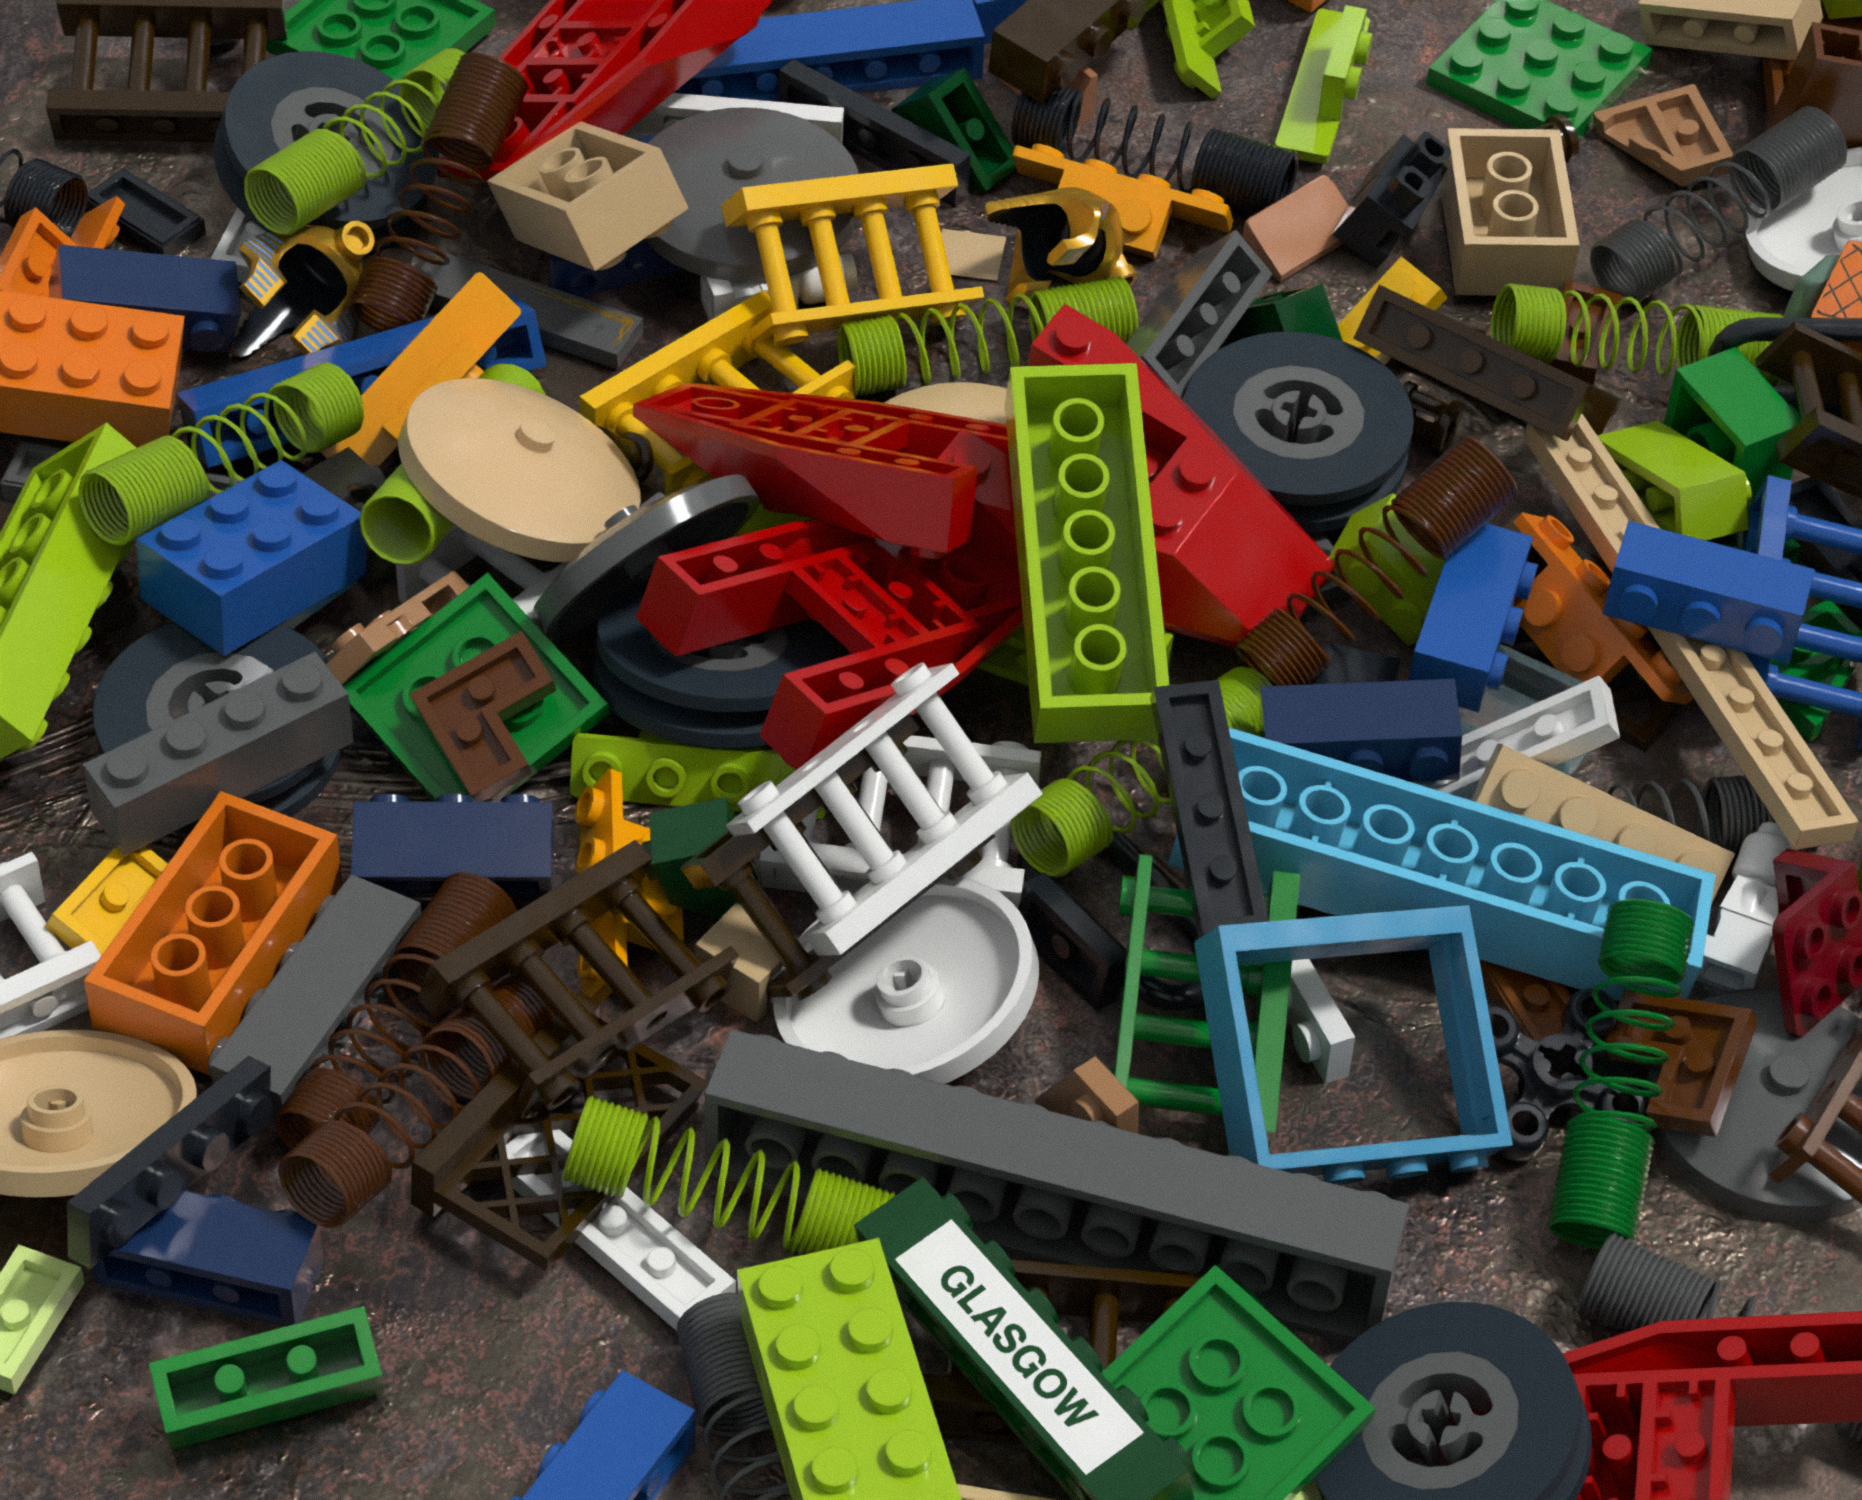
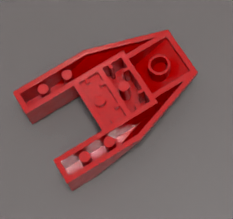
(610, 63)
(832, 458)
(1218, 533)
(863, 590)
(1676, 1389)

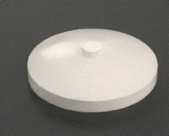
(1809, 226)
(925, 989)

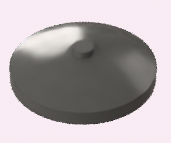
(735, 149)
(631, 545)
(1772, 1088)

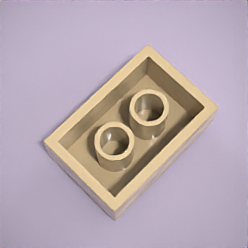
(589, 196)
(1508, 210)

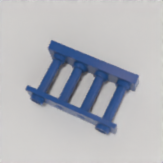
(1770, 525)

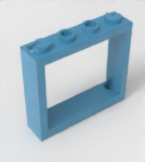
(1464, 1020)

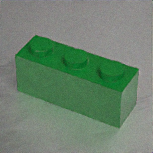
(266, 1377)

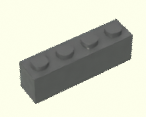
(1199, 310)
(222, 746)
(319, 986)

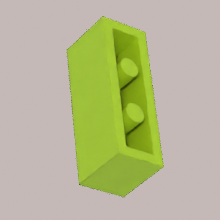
(1681, 481)

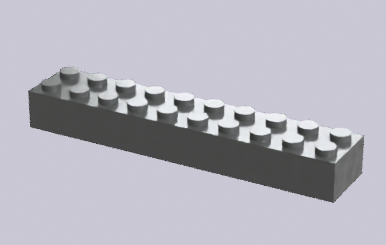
(1061, 1183)

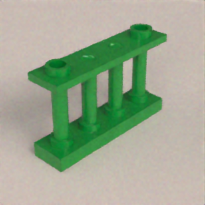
(1263, 980)

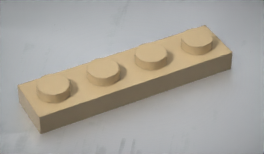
(1547, 795)

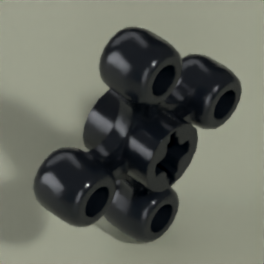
(1560, 1052)

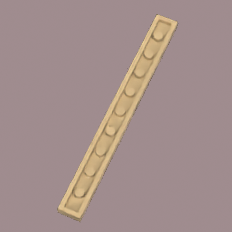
(1718, 677)

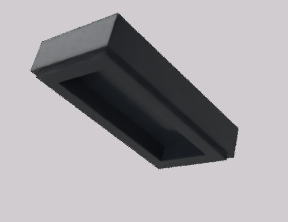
(149, 215)

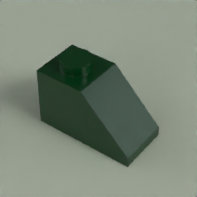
(958, 113)
(1290, 310)
(675, 839)

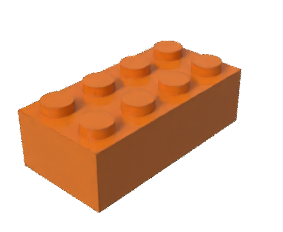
(84, 366)
(213, 929)

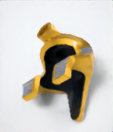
(1063, 235)
(302, 285)

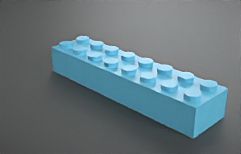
(1402, 846)

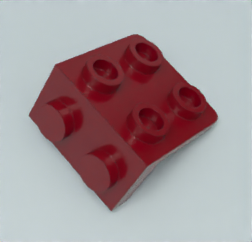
(1816, 936)

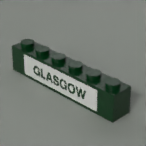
(1019, 1357)

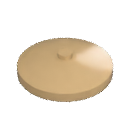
(514, 467)
(80, 1106)

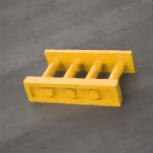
(868, 198)
(704, 357)

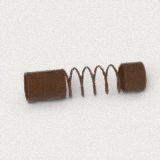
(469, 131)
(1436, 509)
(455, 915)
(343, 1167)

